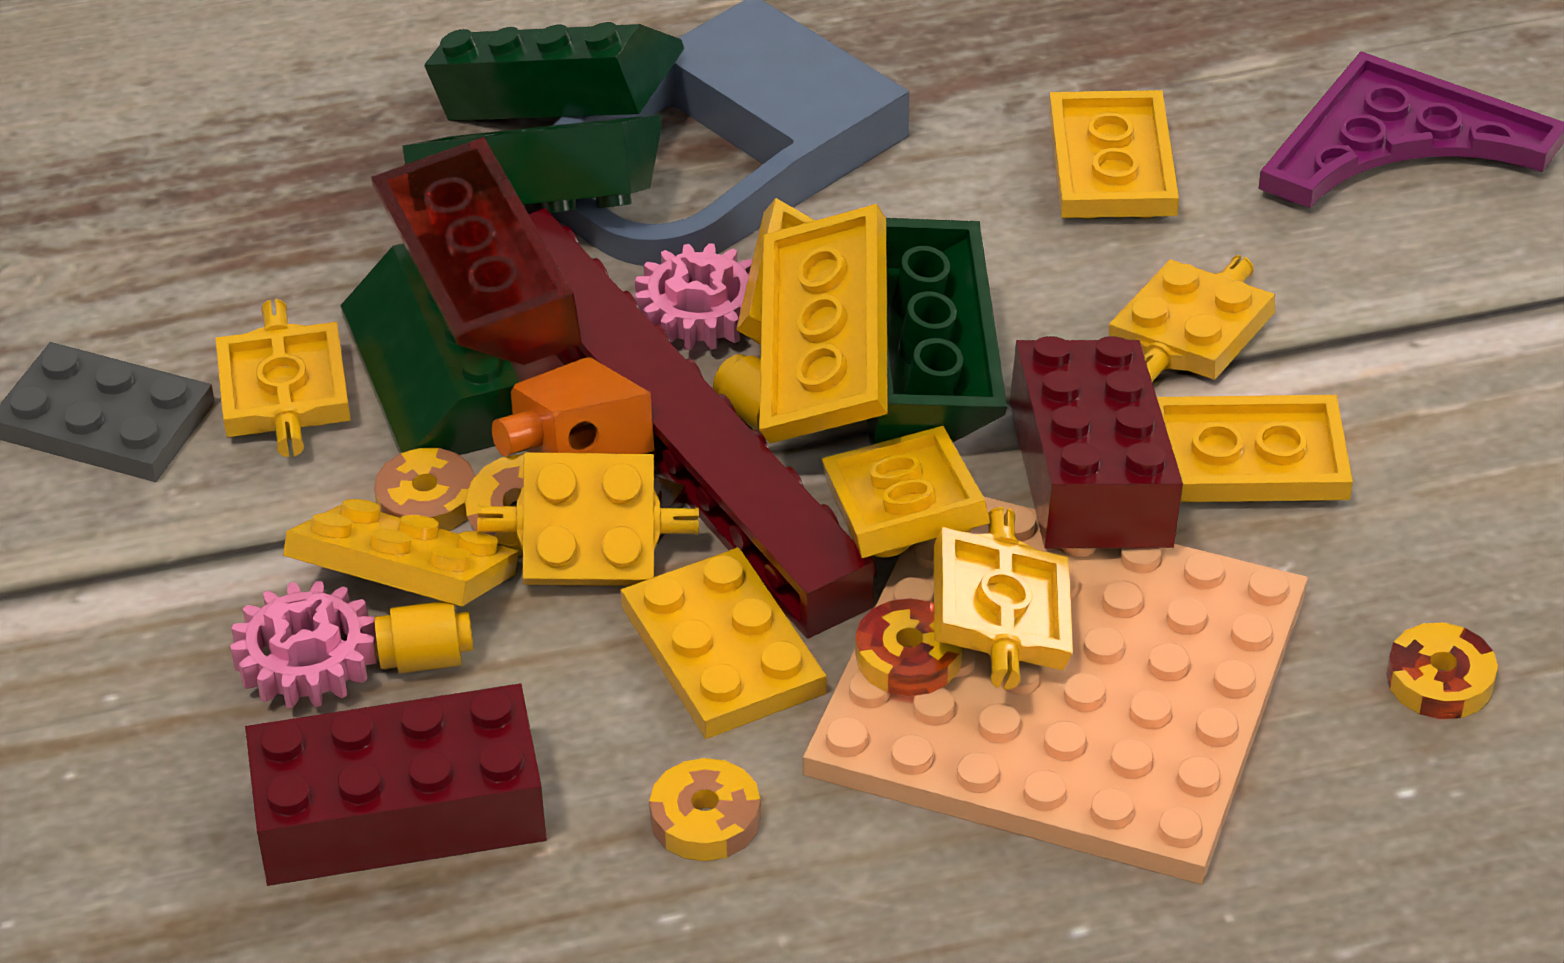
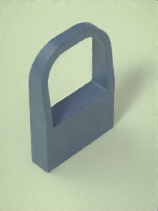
(776, 97)

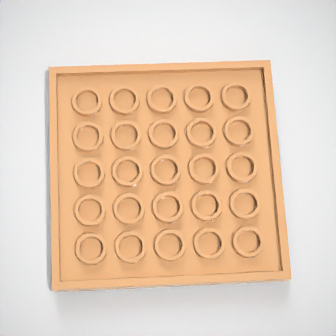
(1119, 750)

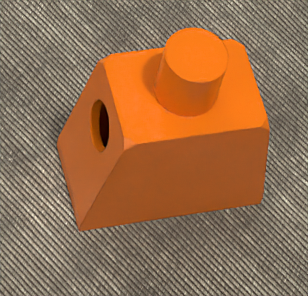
(577, 411)

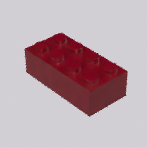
(1094, 444)
(395, 784)

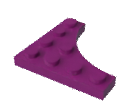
(1398, 114)

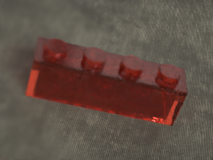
(481, 254)

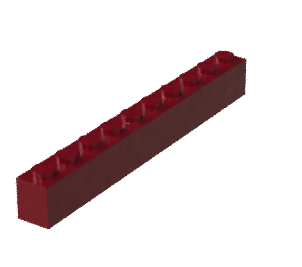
(723, 463)

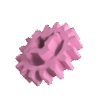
(694, 294)
(304, 644)

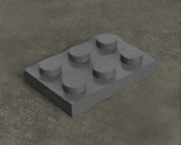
(103, 411)

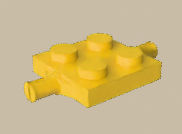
(1195, 317)
(282, 379)
(587, 519)
(1002, 598)

